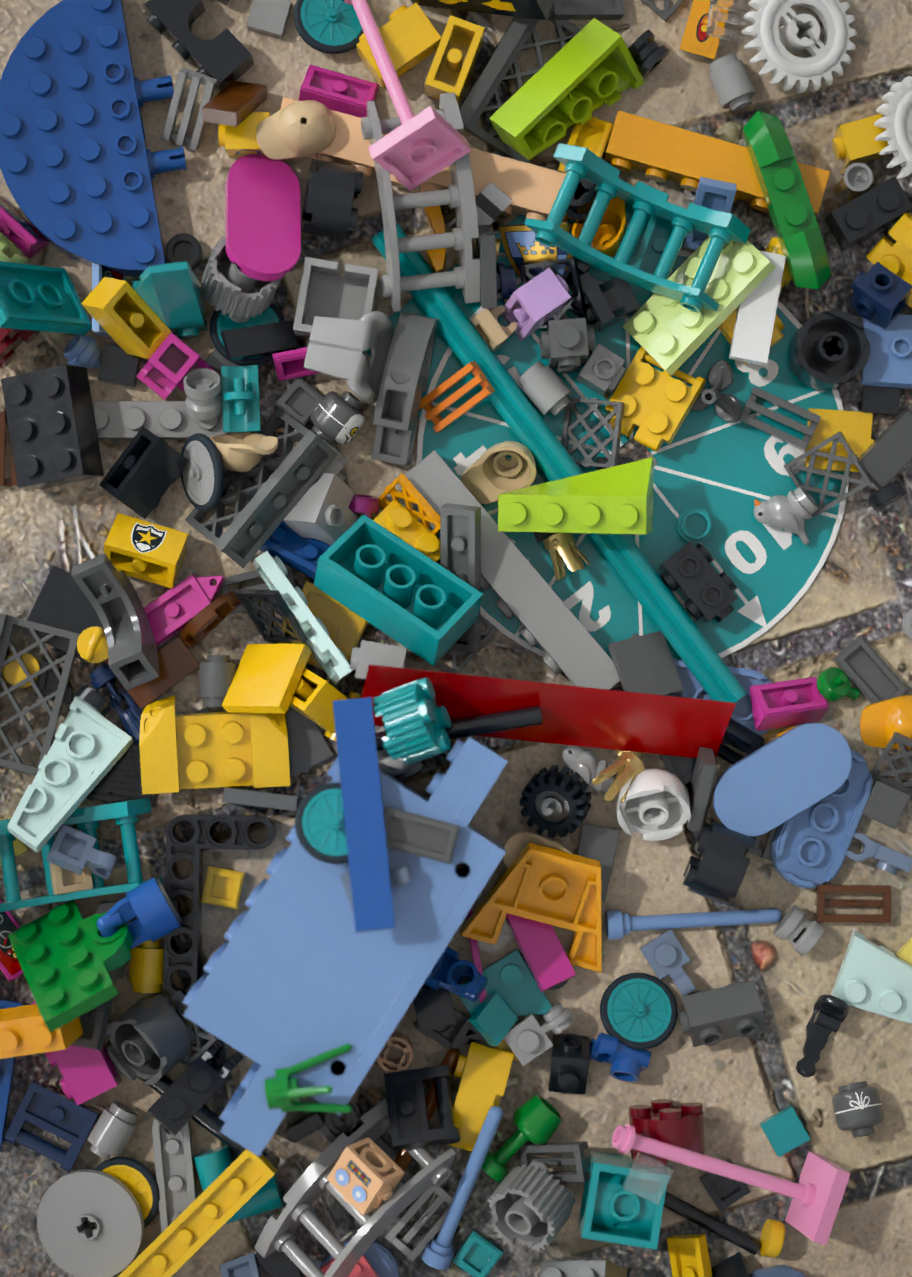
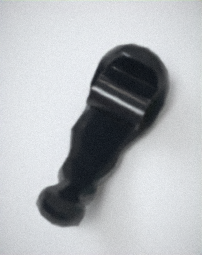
(826, 1018)

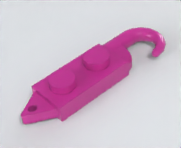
(180, 604)

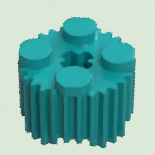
(413, 721)

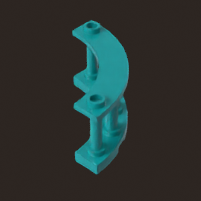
(646, 201)
(87, 822)

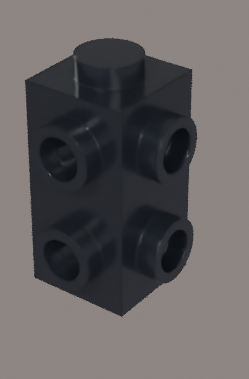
(706, 591)

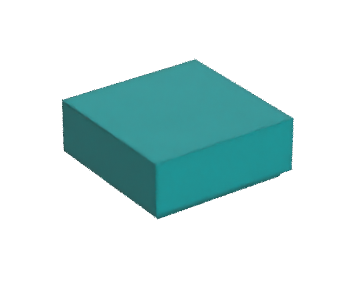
(493, 1019)
(784, 1131)
(477, 1255)

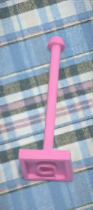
(423, 141)
(814, 1197)

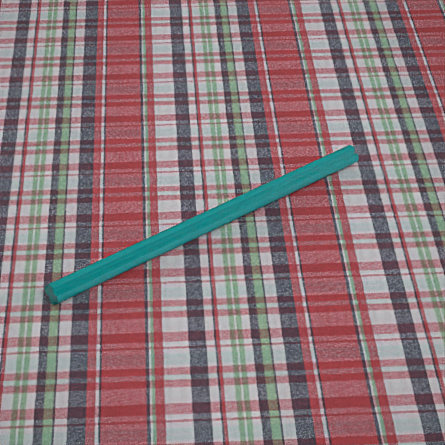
(558, 464)

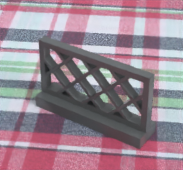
(496, 68)
(273, 495)
(7, 626)

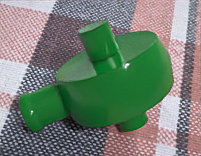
(835, 685)

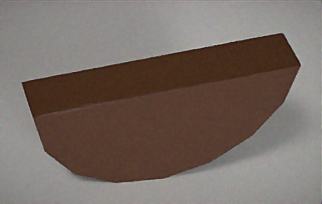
(209, 619)

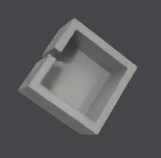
(333, 296)

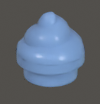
(83, 352)

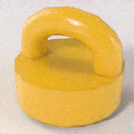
(93, 645)

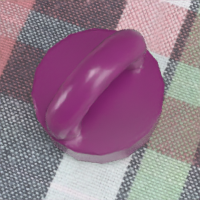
(364, 504)

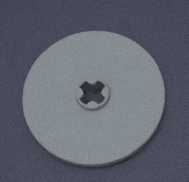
(100, 1200)

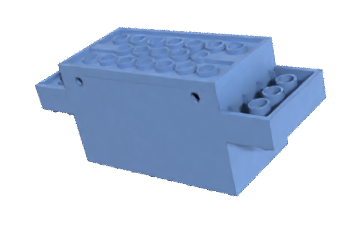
(308, 983)

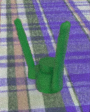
(286, 1092)

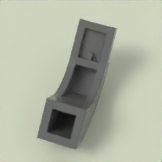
(123, 618)

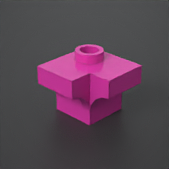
(170, 366)

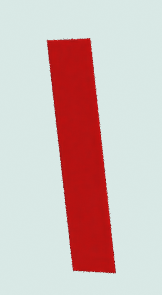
(572, 712)

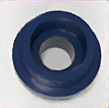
(505, 280)

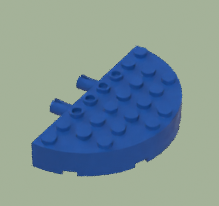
(78, 138)

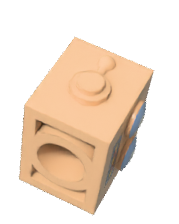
(365, 1176)

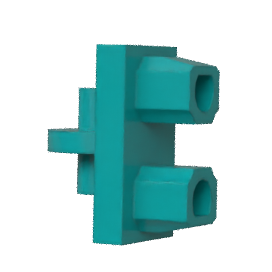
(240, 399)

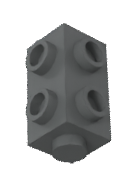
(567, 344)
(722, 1013)

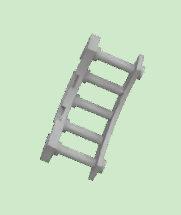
(458, 196)
(280, 1231)

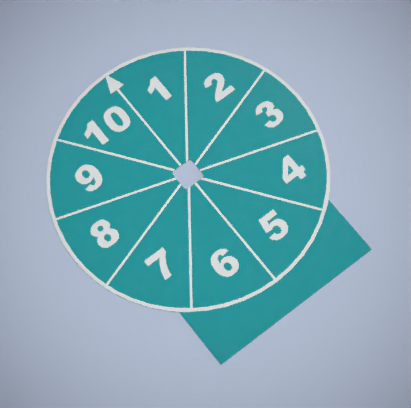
(705, 466)

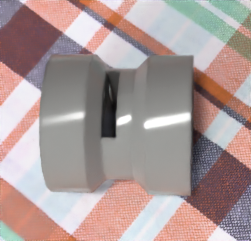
(203, 394)
(799, 930)

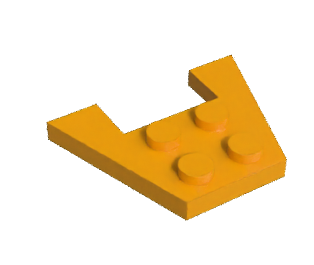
(551, 890)

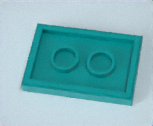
(40, 300)

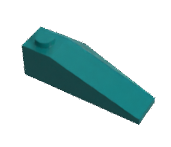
(174, 297)

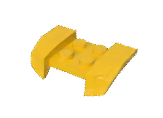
(211, 749)

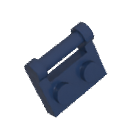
(56, 1115)

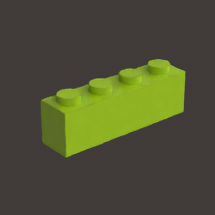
(567, 90)
(592, 502)

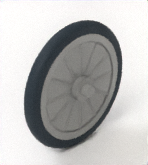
(203, 473)

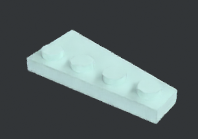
(324, 650)
(77, 761)
(875, 980)

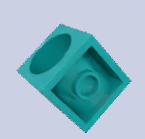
(614, 1213)

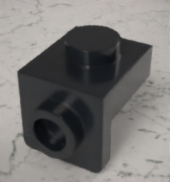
(569, 1063)

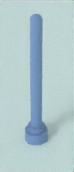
(621, 923)
(439, 1251)

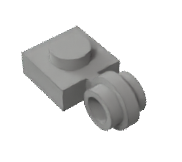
(529, 1038)

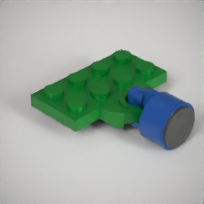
(72, 956)

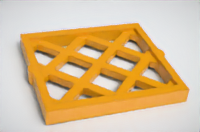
(415, 497)

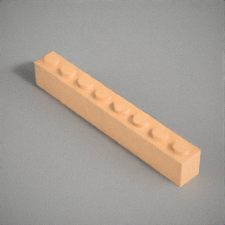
(527, 185)

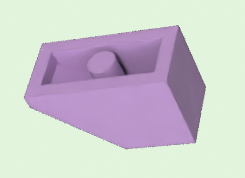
(536, 302)

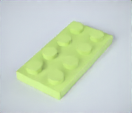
(674, 332)

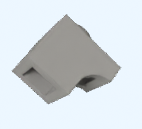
(323, 510)

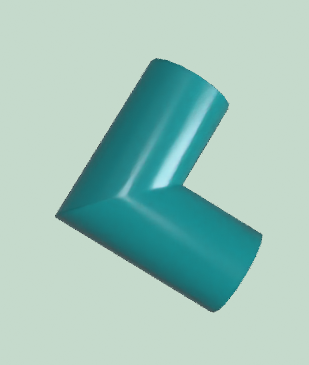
(215, 1161)

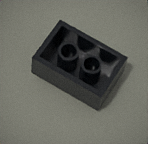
(52, 427)

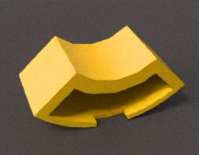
(480, 1087)

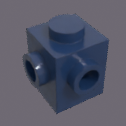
(879, 295)

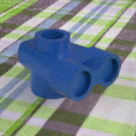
(451, 971)
(625, 1062)

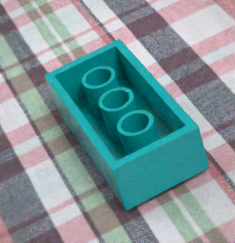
(398, 589)

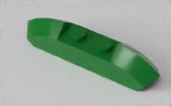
(787, 200)

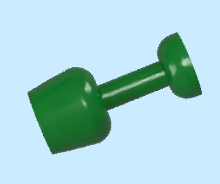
(535, 1122)

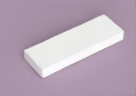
(757, 316)

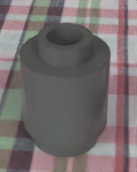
(215, 679)

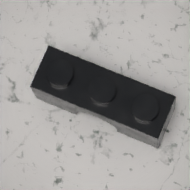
(218, 58)

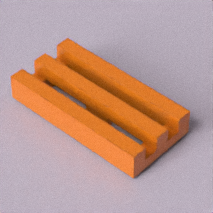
(432, 412)

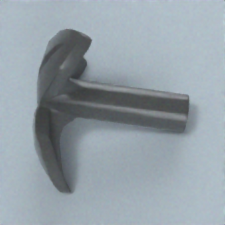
(726, 406)

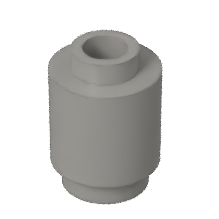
(731, 83)
(545, 389)
(113, 1130)

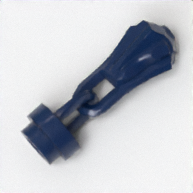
(131, 717)

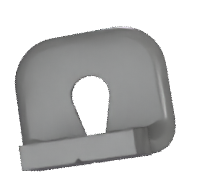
(339, 350)

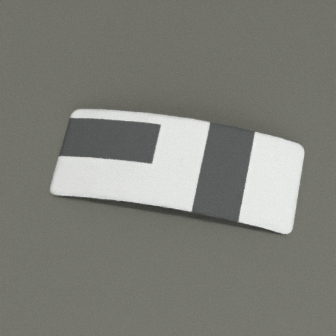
(489, 205)

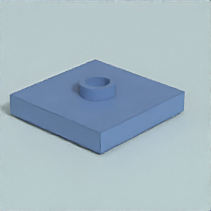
(889, 354)

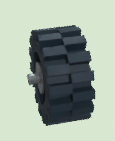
(555, 801)

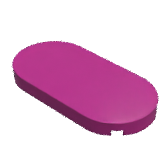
(262, 217)

